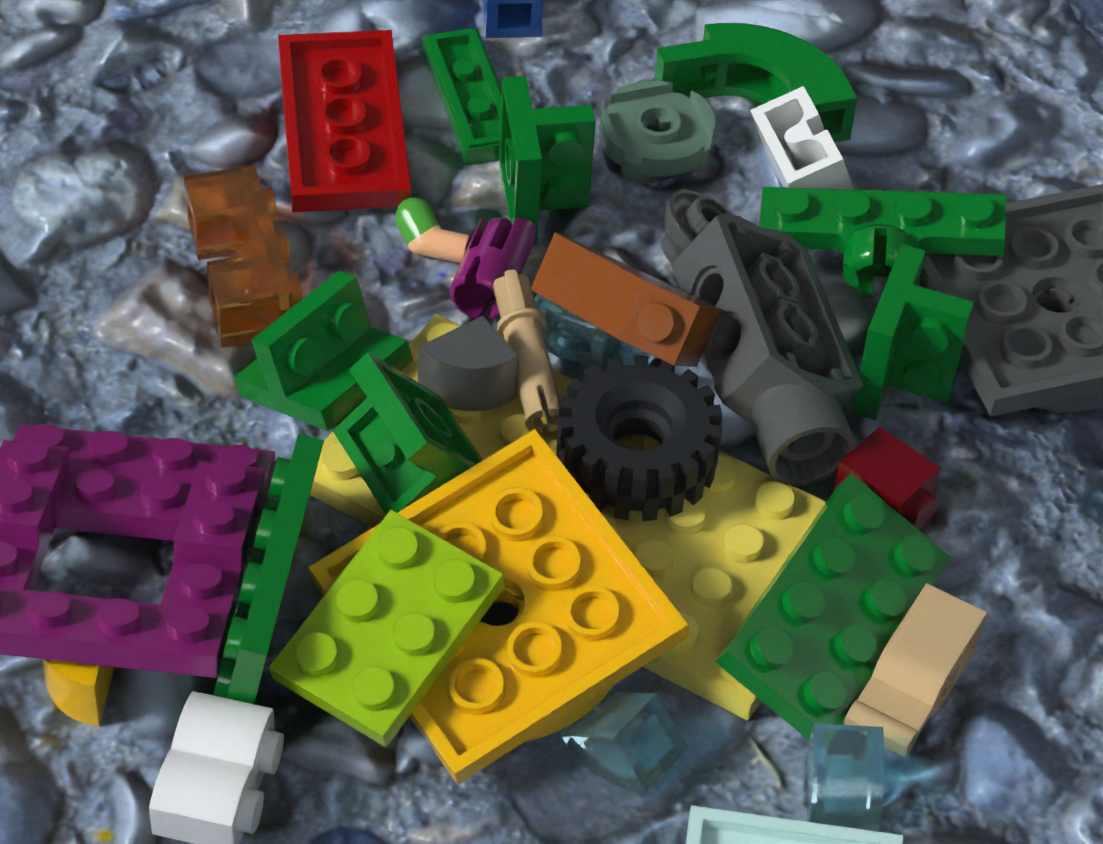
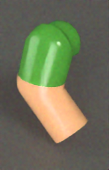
(424, 234)

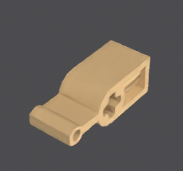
(918, 667)

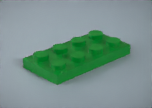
(268, 572)
(832, 608)

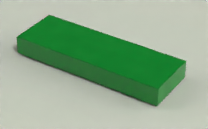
(466, 91)

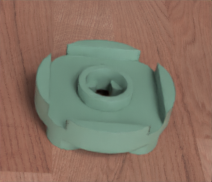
(644, 153)

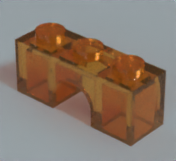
(235, 220)

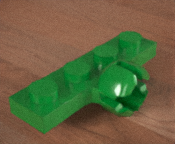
(875, 223)

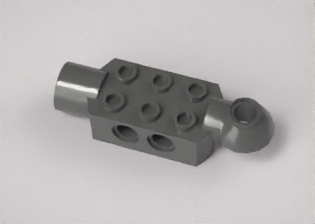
(776, 339)

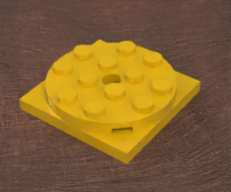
(579, 596)

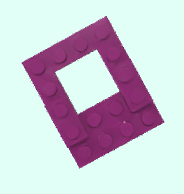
(131, 488)

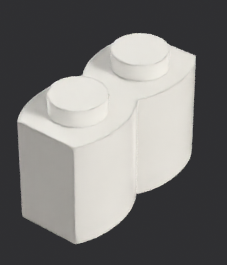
(214, 771)

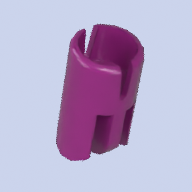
(491, 252)

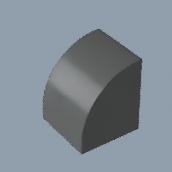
(470, 367)

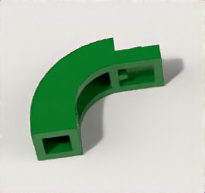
(760, 66)

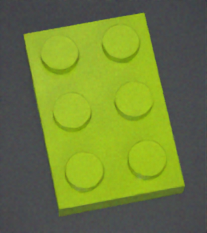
(387, 627)

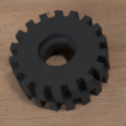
(646, 403)

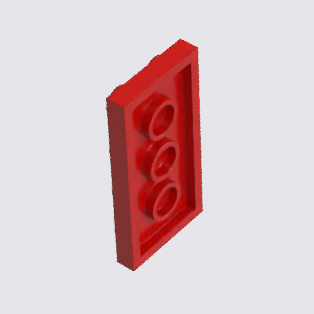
(343, 121)

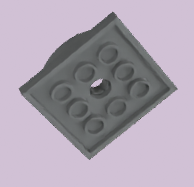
(1013, 345)

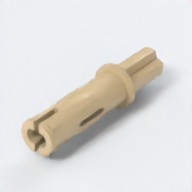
(523, 330)

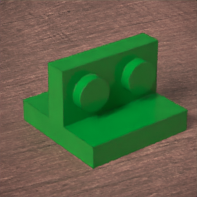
(543, 153)
(912, 338)
(309, 354)
(402, 436)

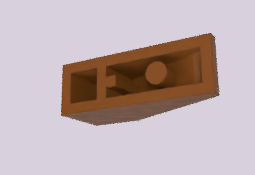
(626, 302)

